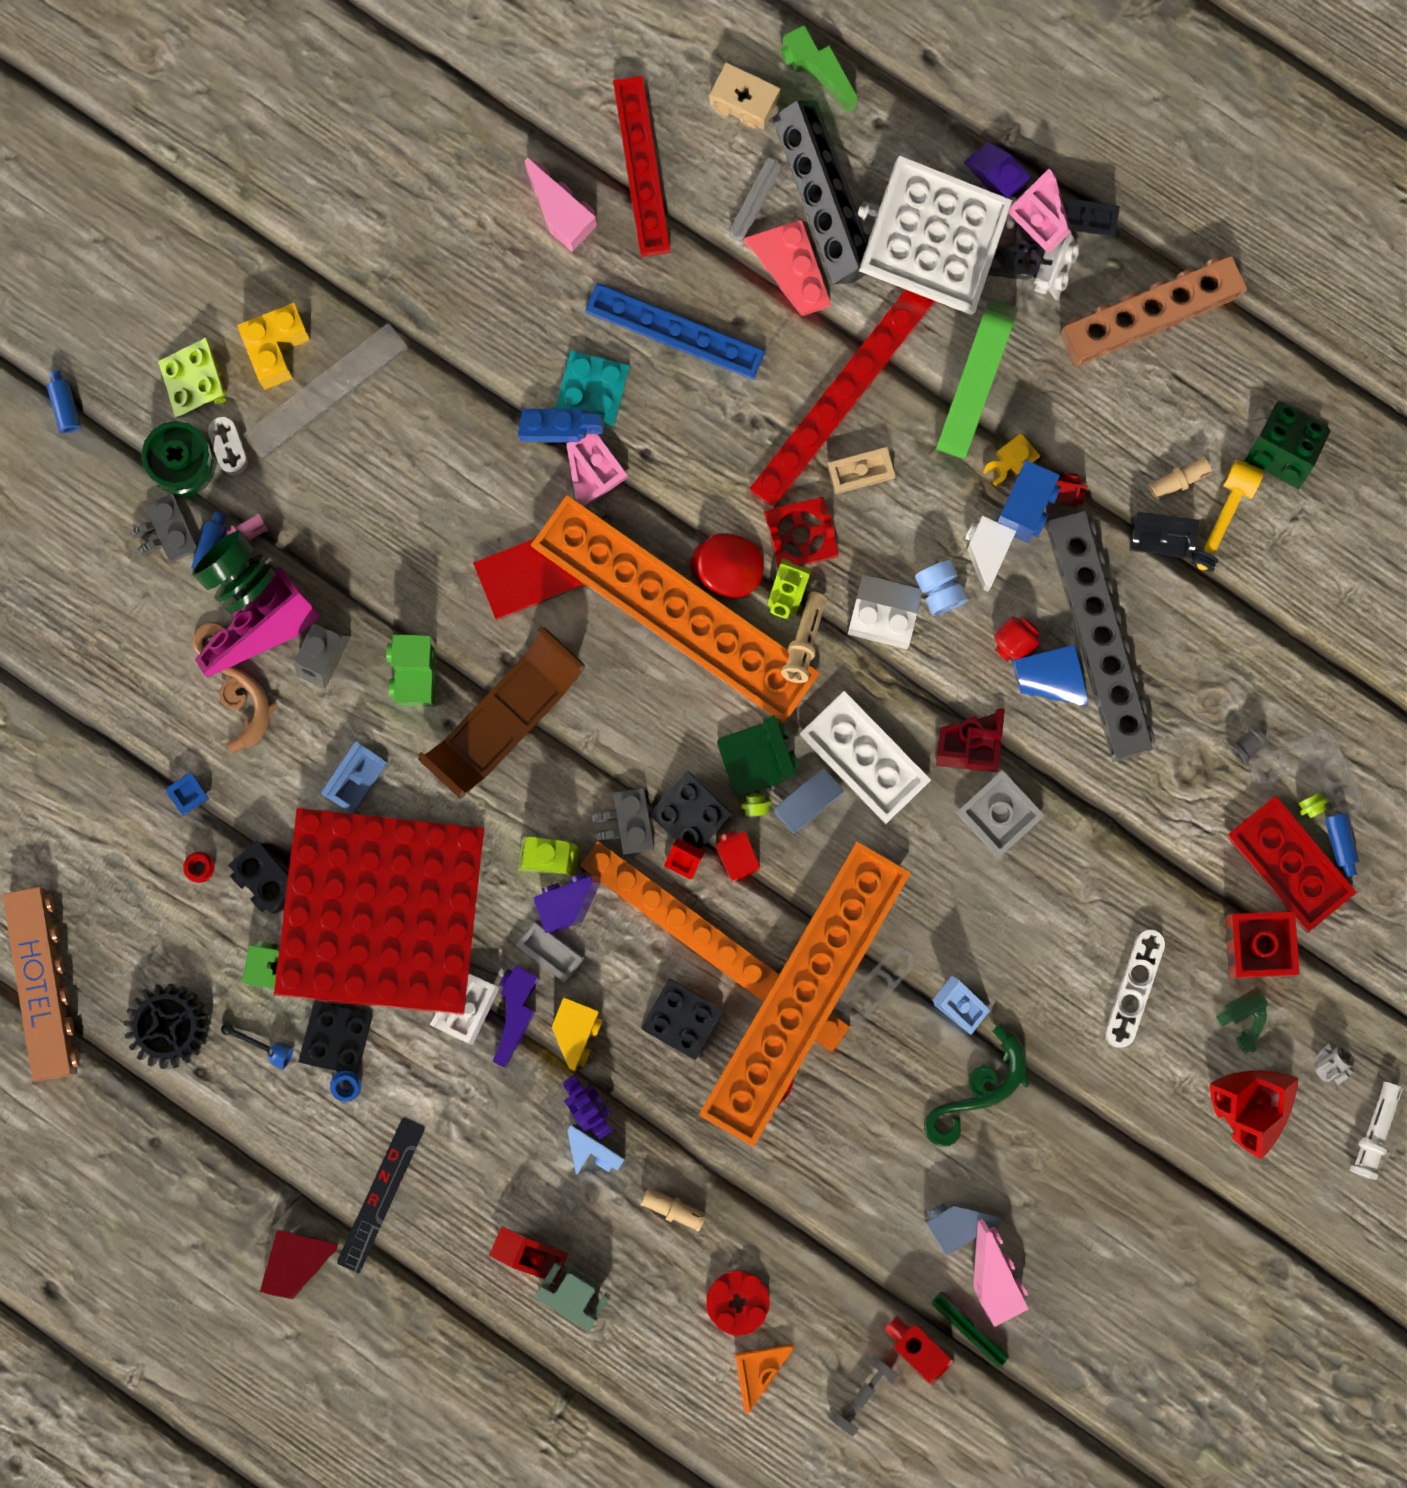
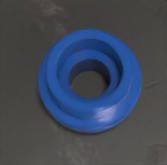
(345, 1095)

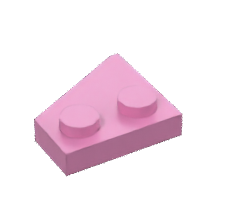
(1042, 212)
(593, 469)

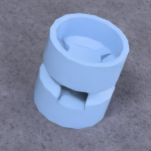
(941, 586)

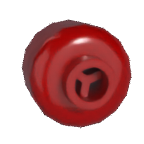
(1016, 638)

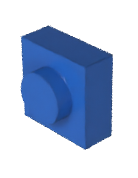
(187, 794)

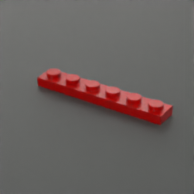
(641, 166)

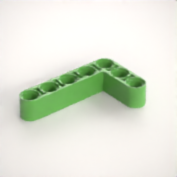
(977, 378)

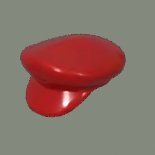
(728, 565)

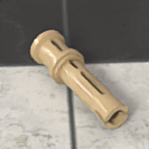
(802, 648)

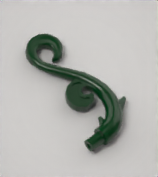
(983, 1099)

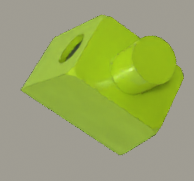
(549, 856)

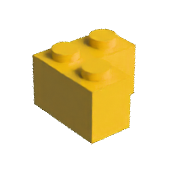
(267, 338)

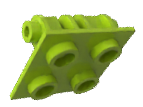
(192, 378)

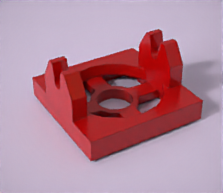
(814, 506)

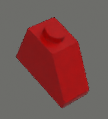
(526, 1253)

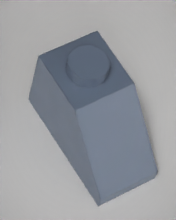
(956, 1225)

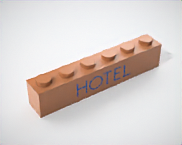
(40, 984)

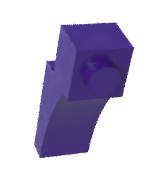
(517, 988)

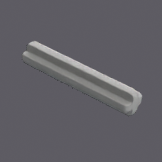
(755, 199)

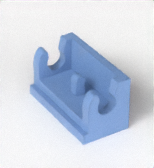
(354, 778)

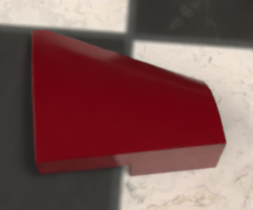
(972, 743)
(293, 1263)

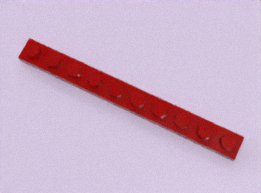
(840, 397)

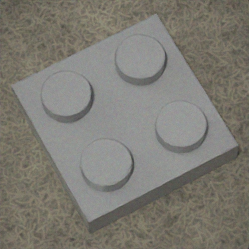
(1000, 814)

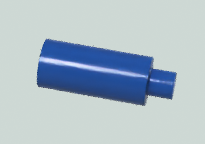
(63, 403)
(211, 535)
(1342, 843)

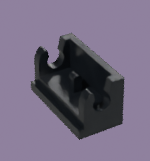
(1091, 217)
(1163, 535)

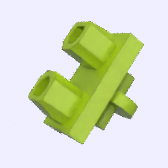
(788, 589)

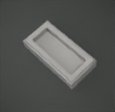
(550, 952)

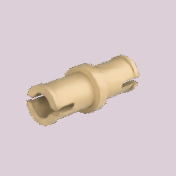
(1180, 478)
(673, 1209)

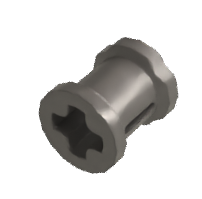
(1249, 744)

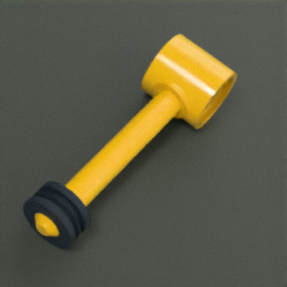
(1241, 481)

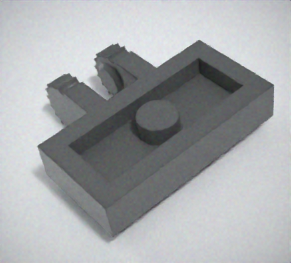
(170, 527)
(632, 822)

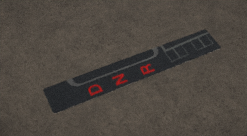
(380, 1195)

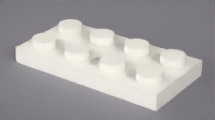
(865, 757)

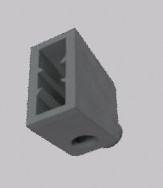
(320, 654)

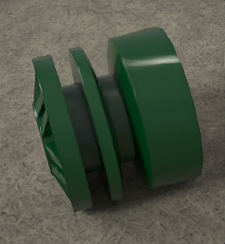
(239, 577)

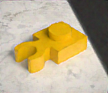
(1012, 458)

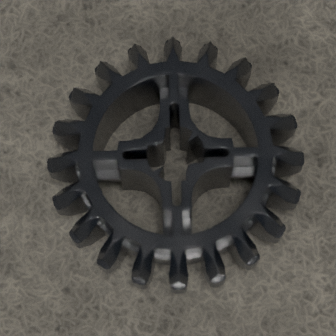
(158, 1013)

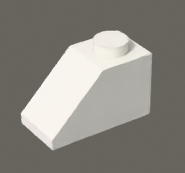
(988, 548)

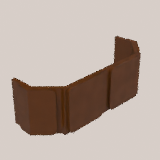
(504, 715)

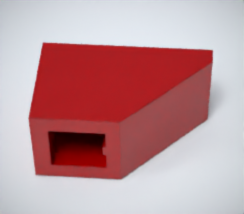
(737, 855)

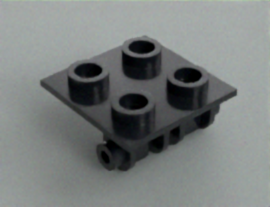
(690, 812)
(682, 1019)
(335, 1037)

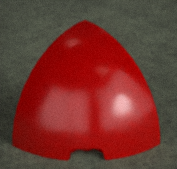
(1254, 1106)

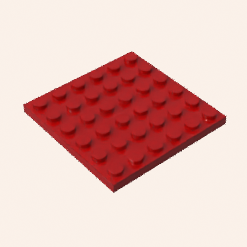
(379, 911)

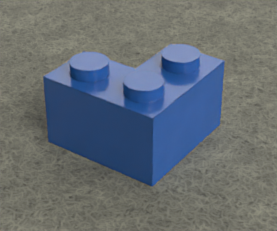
(1028, 501)

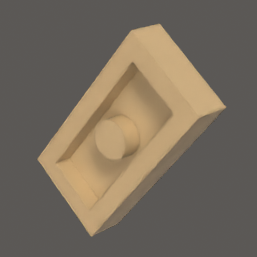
(861, 470)

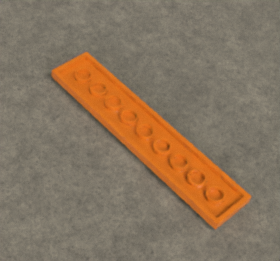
(671, 607)
(804, 994)

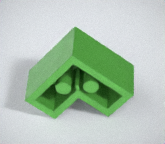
(414, 666)

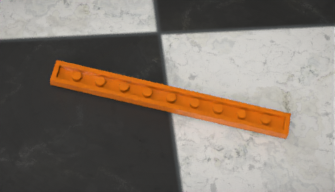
(694, 931)

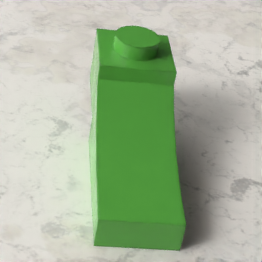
(822, 65)

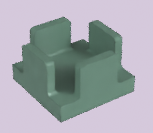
(571, 1297)

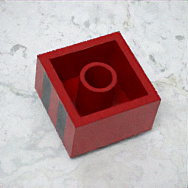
(1262, 945)

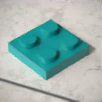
(593, 386)

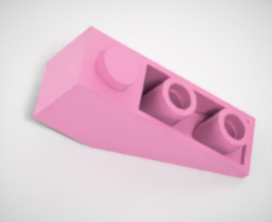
(563, 214)
(993, 1280)

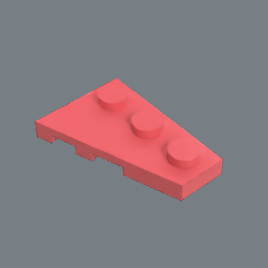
(791, 262)

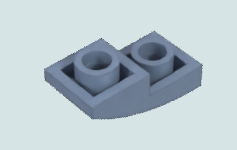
(808, 800)

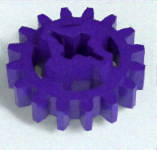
(587, 1107)

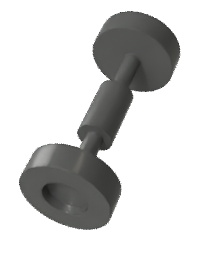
(863, 1396)

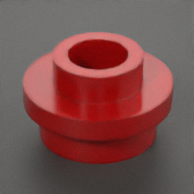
(192, 860)

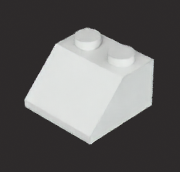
(885, 612)

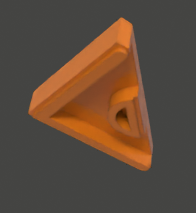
(758, 1369)

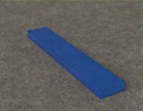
(675, 331)

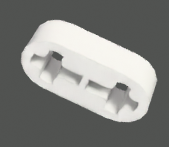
(234, 443)

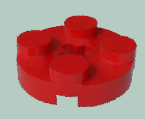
(726, 1317)

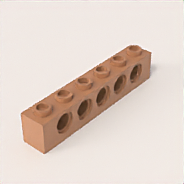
(1219, 271)

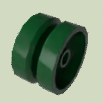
(169, 443)

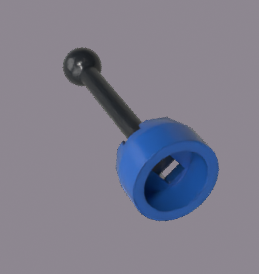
(278, 1054)

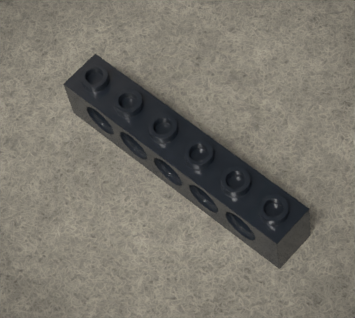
(823, 189)

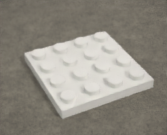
(935, 235)

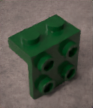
(1288, 445)
(757, 757)

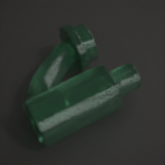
(1241, 1008)

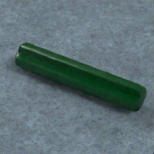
(970, 1329)

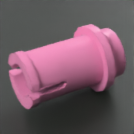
(251, 527)

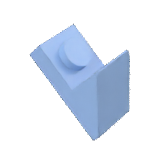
(960, 1005)
(583, 1146)

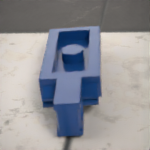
(558, 425)

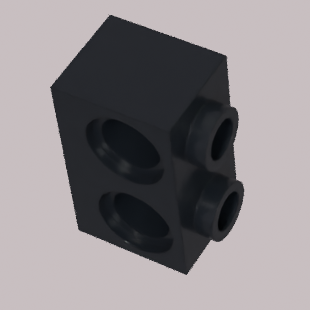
(269, 872)

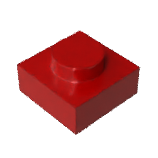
(684, 859)

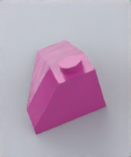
(267, 621)

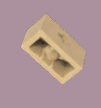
(736, 84)

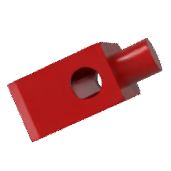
(930, 1361)

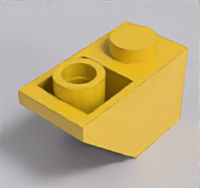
(573, 1030)

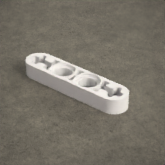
(1131, 987)

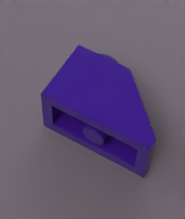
(998, 171)

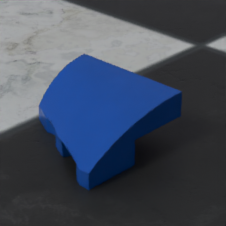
(1052, 676)

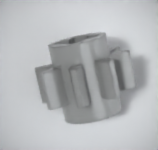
(1334, 1064)

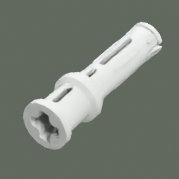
(1373, 1144)

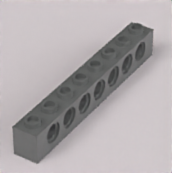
(1120, 743)

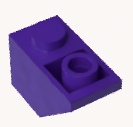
(567, 904)

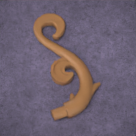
(228, 694)

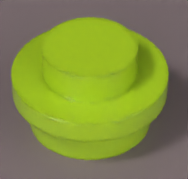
(756, 805)
(1314, 805)

